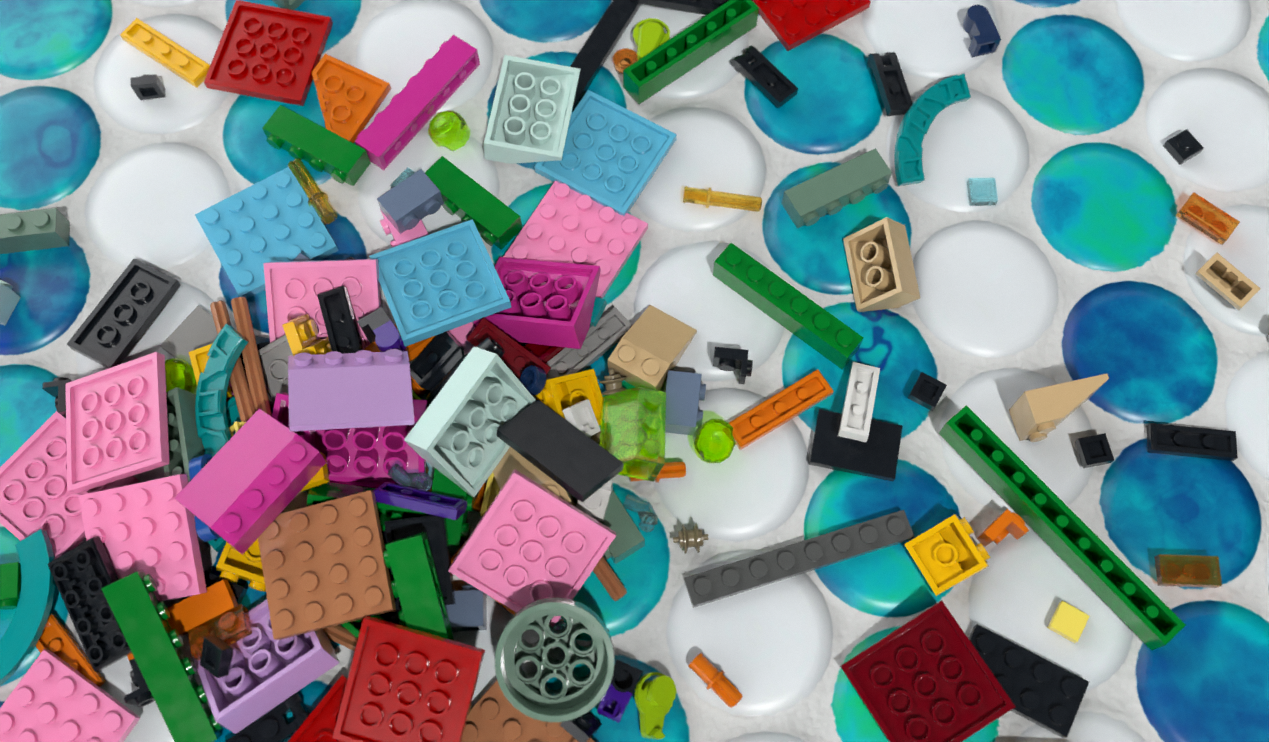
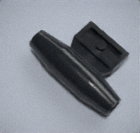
(441, 359)

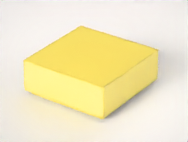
(1068, 621)

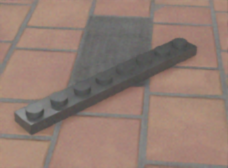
(798, 558)

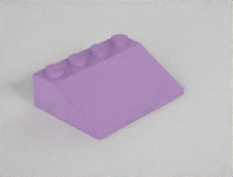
(349, 390)
(265, 671)

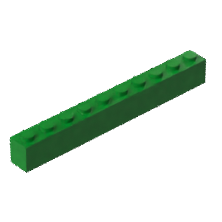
(1062, 530)

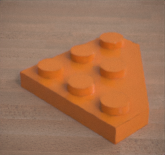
(347, 96)

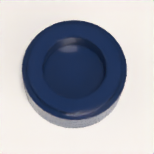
(533, 379)

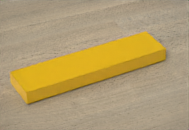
(166, 52)

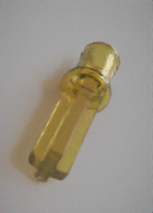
(316, 197)
(721, 199)

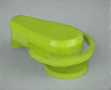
(650, 35)
(654, 701)

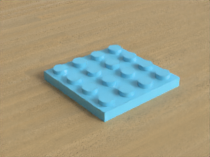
(609, 153)
(264, 226)
(440, 282)

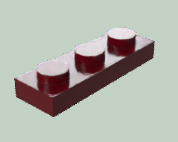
(515, 355)

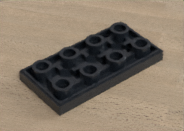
(560, 450)
(79, 580)

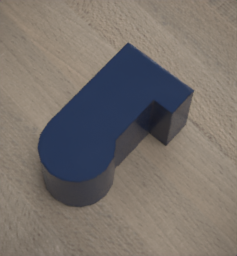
(981, 30)

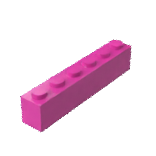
(418, 101)

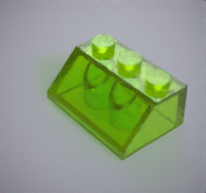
(635, 430)

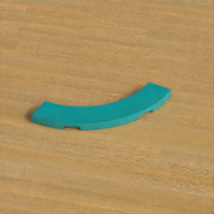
(917, 122)
(212, 389)
(33, 603)

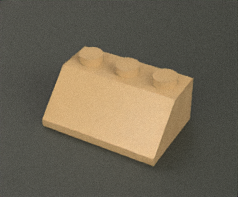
(881, 266)

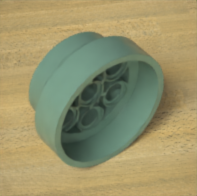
(529, 690)

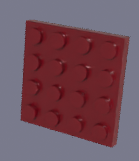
(927, 682)

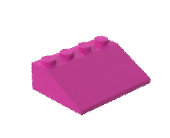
(548, 301)
(368, 453)
(251, 480)

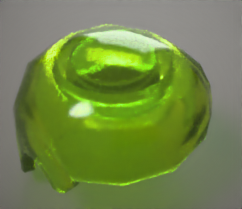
(449, 130)
(179, 374)
(713, 441)

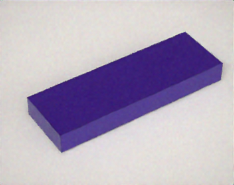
(420, 500)

